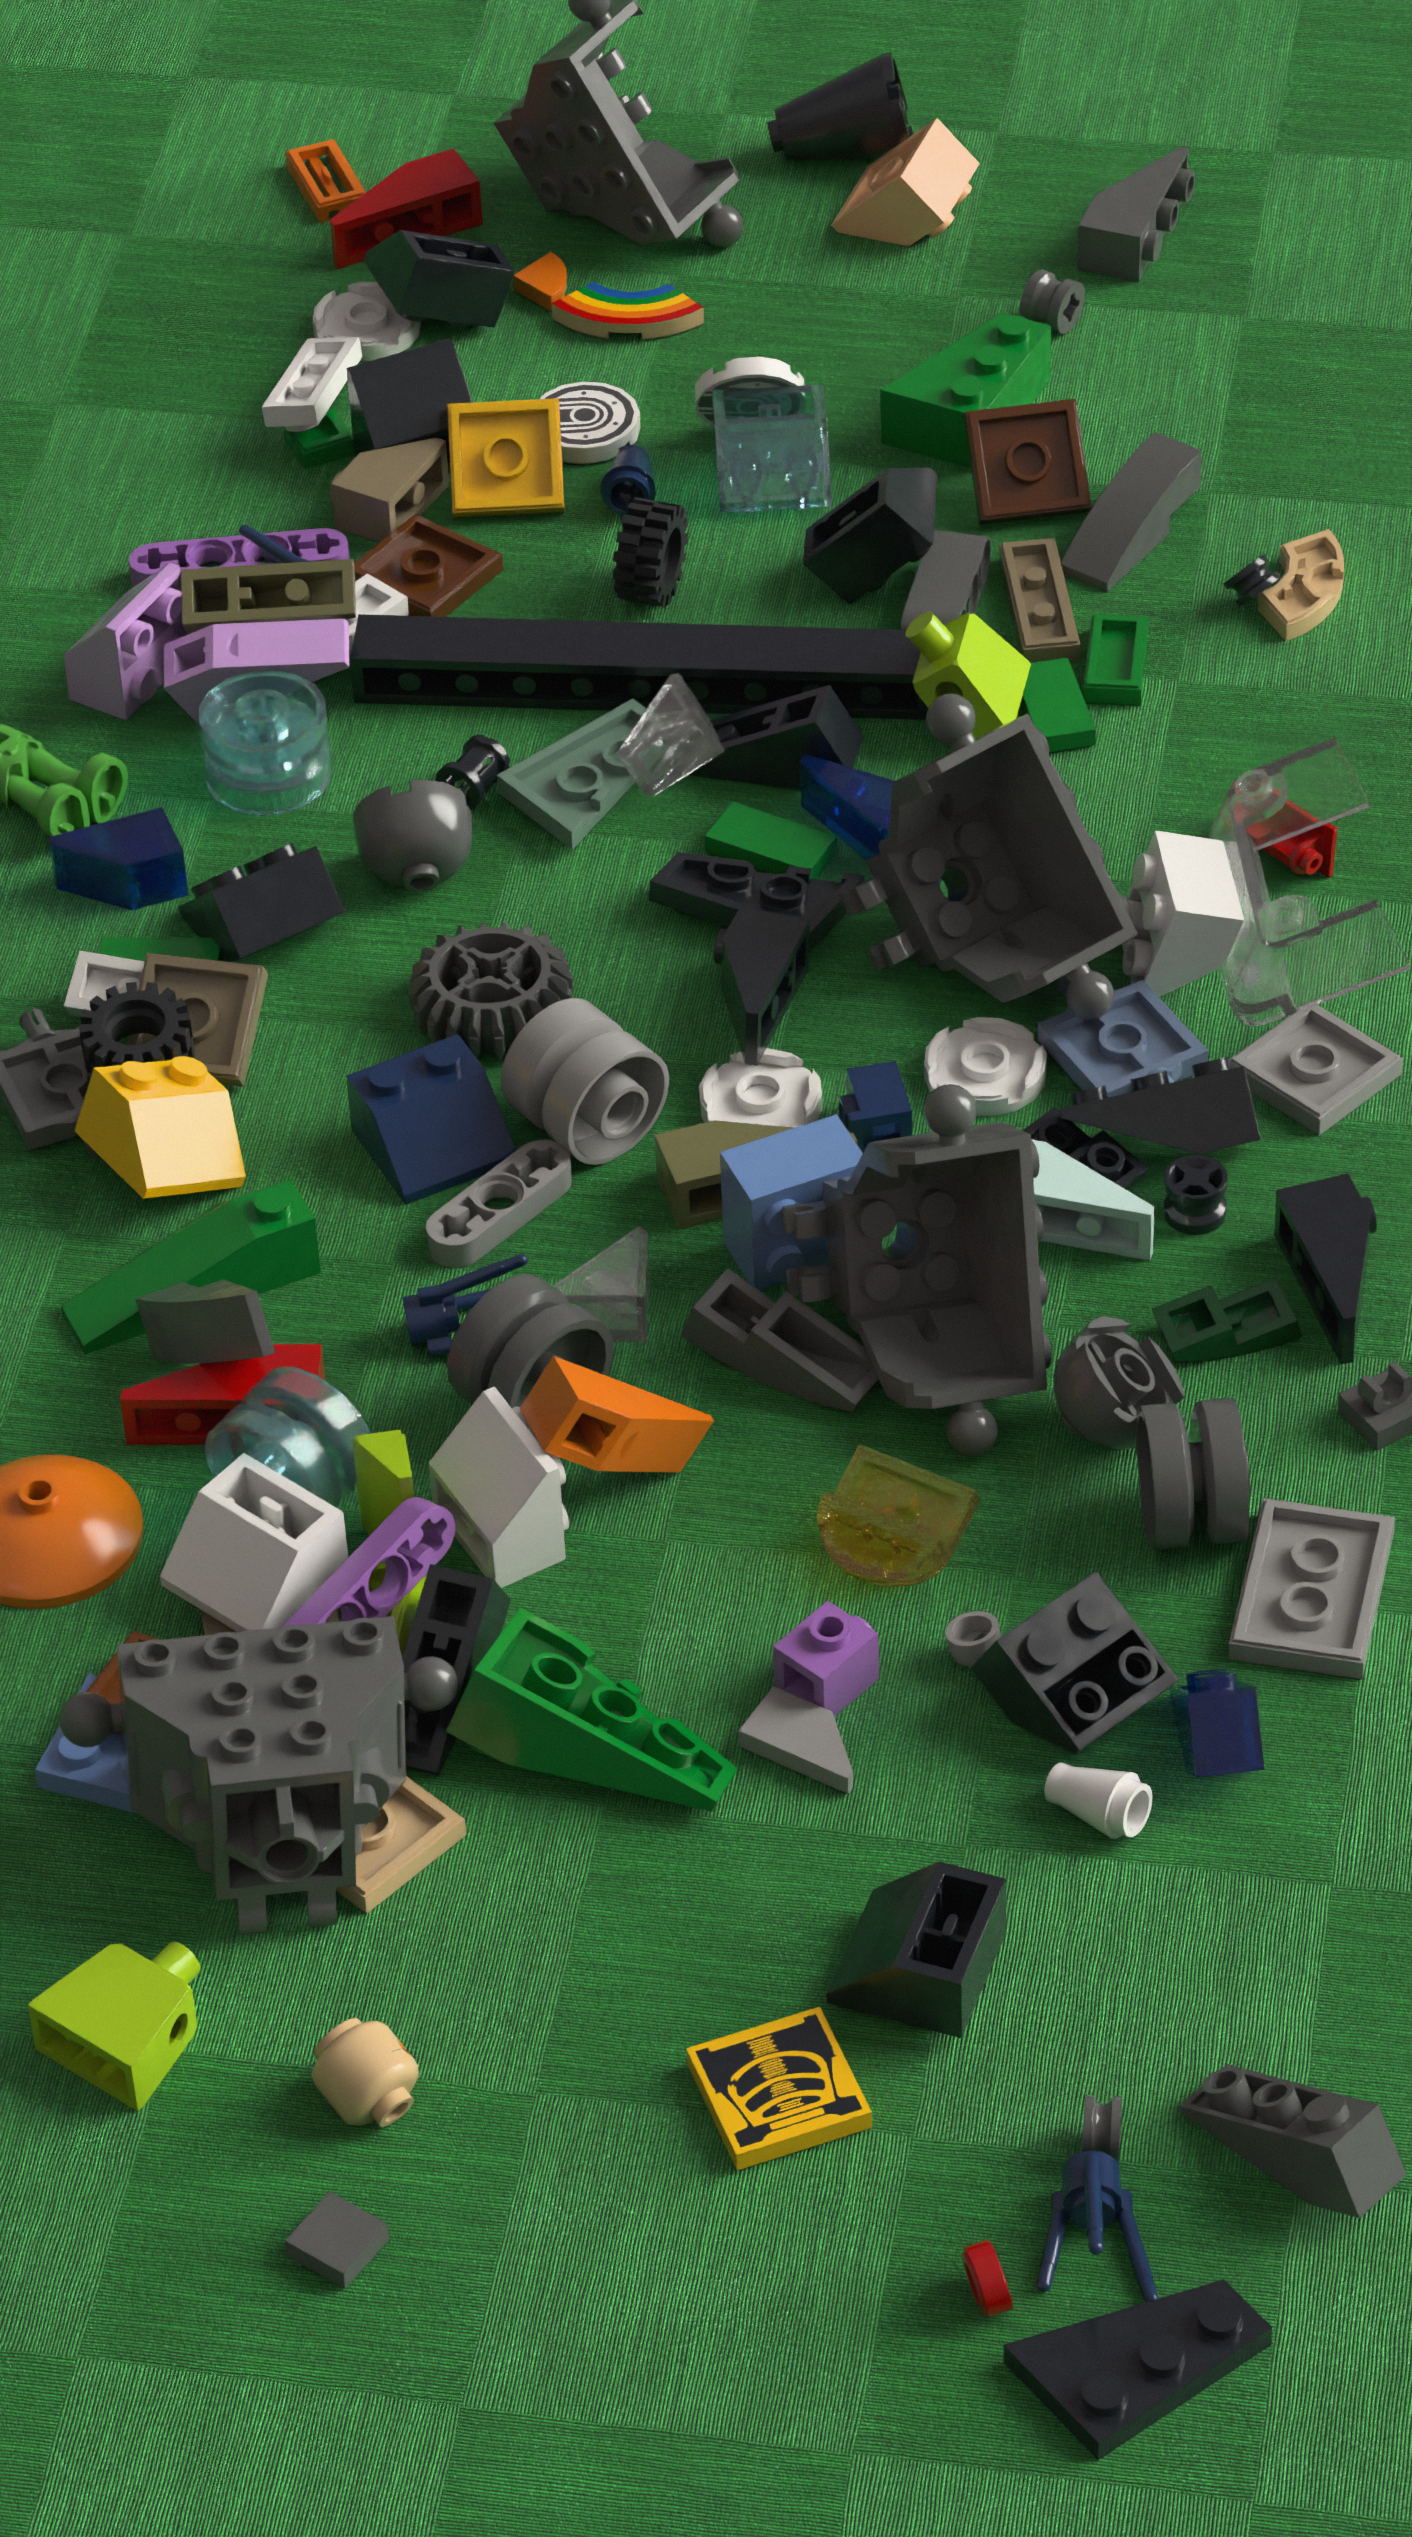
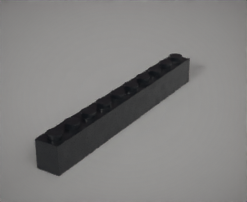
(613, 662)

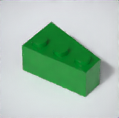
(988, 368)

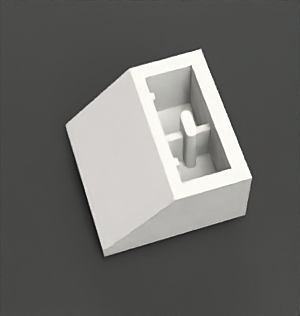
(1181, 910)
(501, 1491)
(254, 1547)

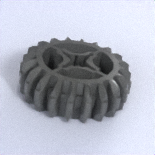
(486, 985)

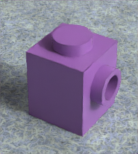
(827, 1658)

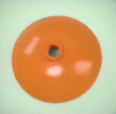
(64, 1530)

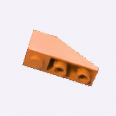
(610, 1422)

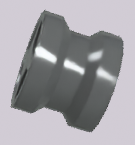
(1052, 301)

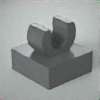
(1380, 1406)

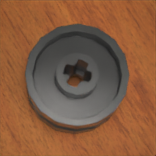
(517, 1333)
(1202, 1472)

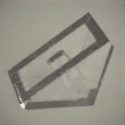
(669, 739)
(615, 1287)

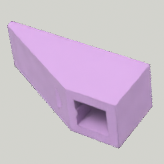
(226, 650)

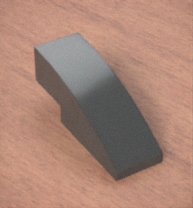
(1133, 512)
(205, 1323)
(780, 1344)

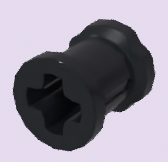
(470, 768)

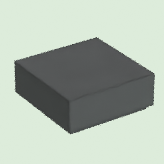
(337, 2240)

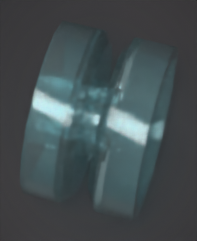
(265, 742)
(296, 1429)

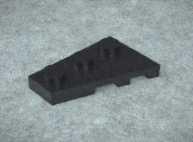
(720, 886)
(1138, 2363)

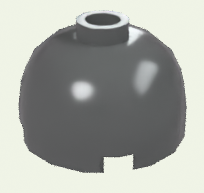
(414, 835)
(1106, 1378)

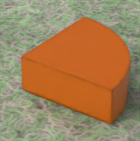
(542, 281)

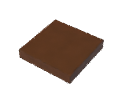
(1027, 461)
(430, 566)

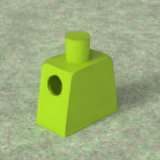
(970, 662)
(120, 2019)

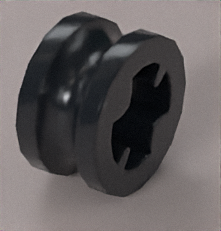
(1251, 580)

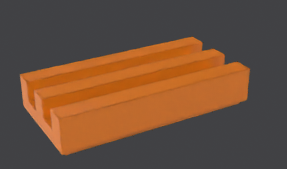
(335, 200)

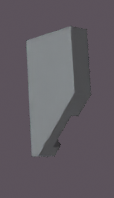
(799, 1738)

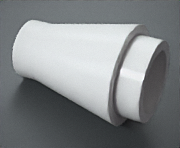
(1102, 1798)

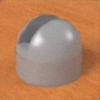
(971, 1636)

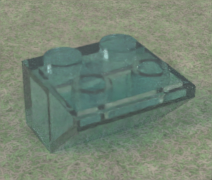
(771, 448)

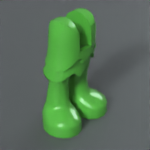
(71, 795)

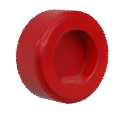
(986, 2279)

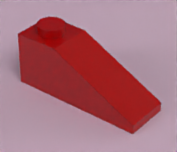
(421, 196)
(194, 1399)

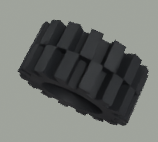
(650, 552)
(135, 1014)

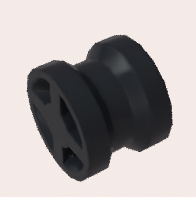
(1195, 1194)

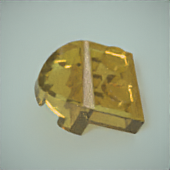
(893, 1520)

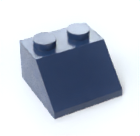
(429, 1118)

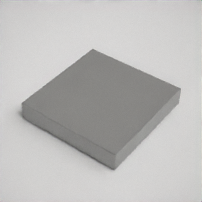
(1316, 1067)

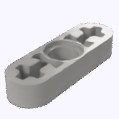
(488, 1226)

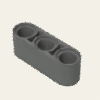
(949, 577)

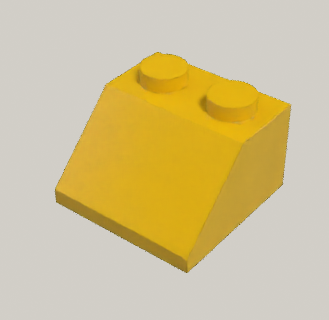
(163, 1127)

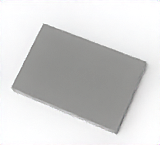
(1312, 1588)

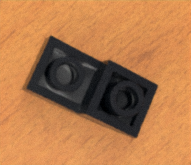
(1098, 1153)

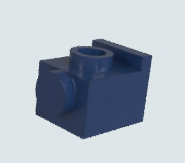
(875, 1104)

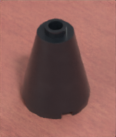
(846, 117)

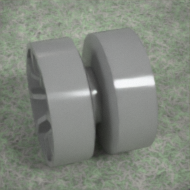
(584, 1081)

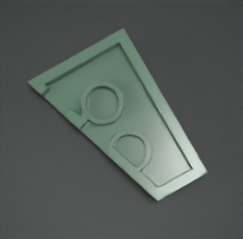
(575, 778)

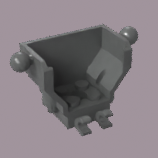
(588, 156)
(1016, 867)
(961, 1287)
(266, 1749)

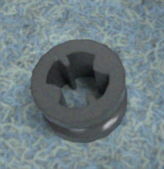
(1102, 2126)

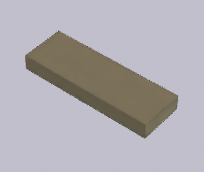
(1039, 600)

